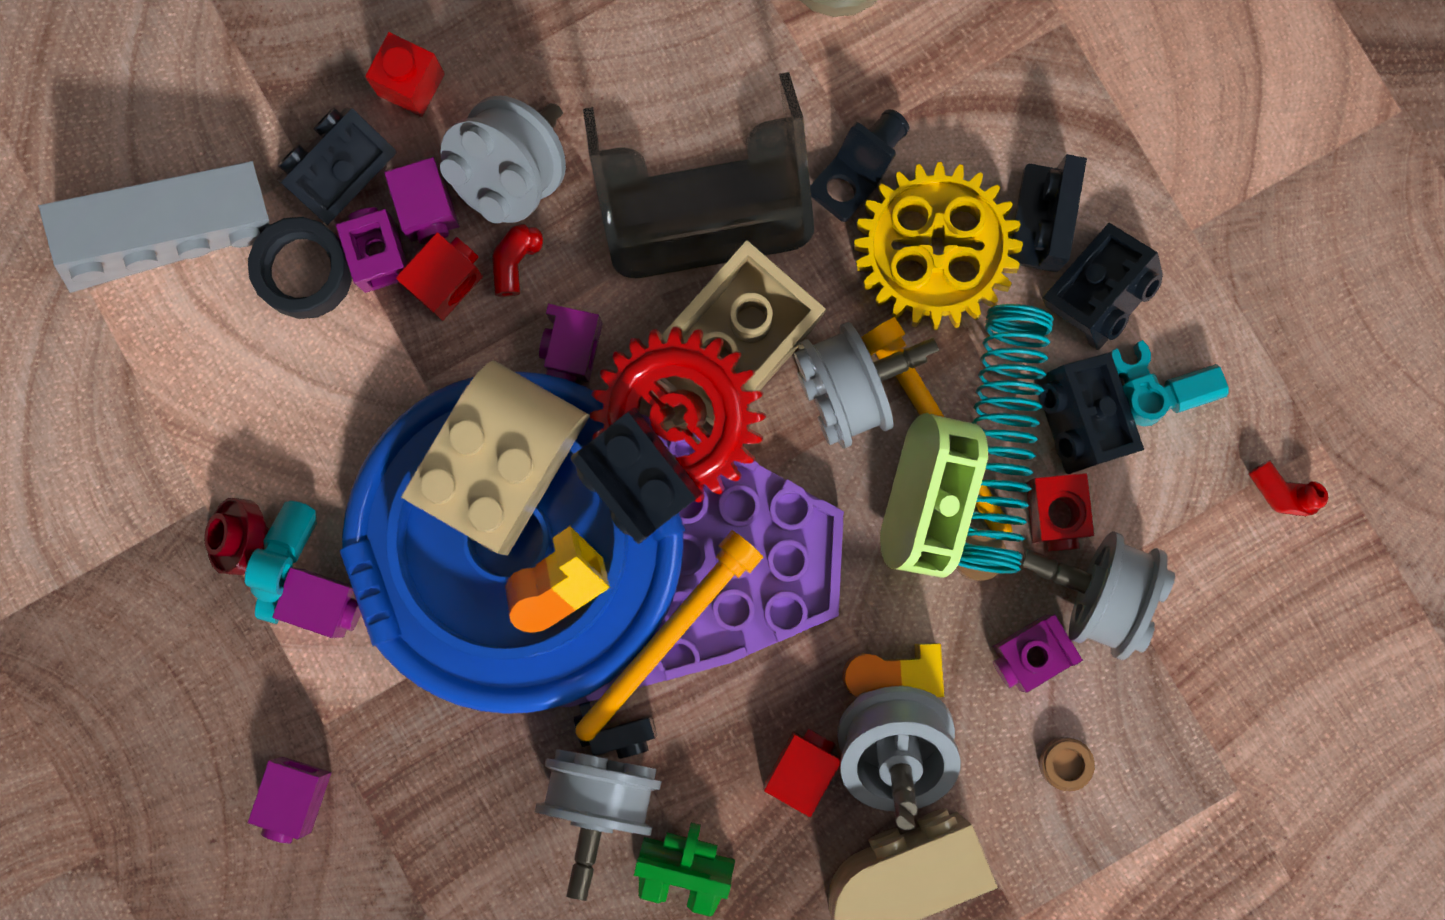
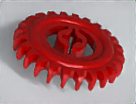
(705, 367)

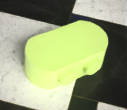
(933, 495)

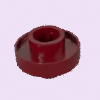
(234, 535)

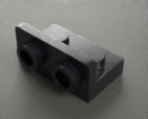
(335, 163)
(1048, 213)
(1106, 285)
(1088, 413)
(635, 476)

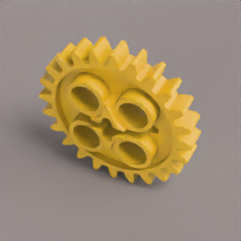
(938, 200)

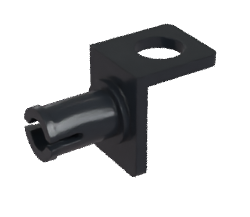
(861, 162)

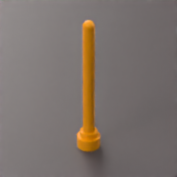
(887, 340)
(733, 559)

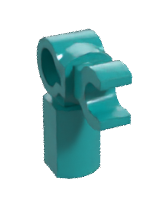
(1151, 401)
(283, 547)

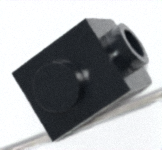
(626, 739)

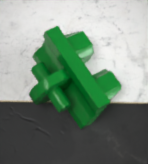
(687, 865)

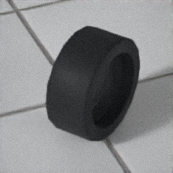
(270, 243)

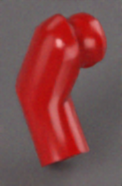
(509, 253)
(1286, 496)

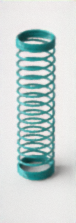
(999, 320)

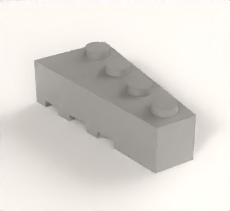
(153, 224)

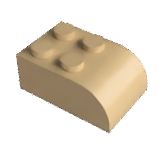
(755, 314)
(495, 457)
(912, 872)

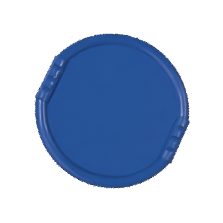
(441, 597)

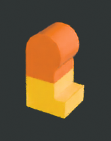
(556, 584)
(870, 672)

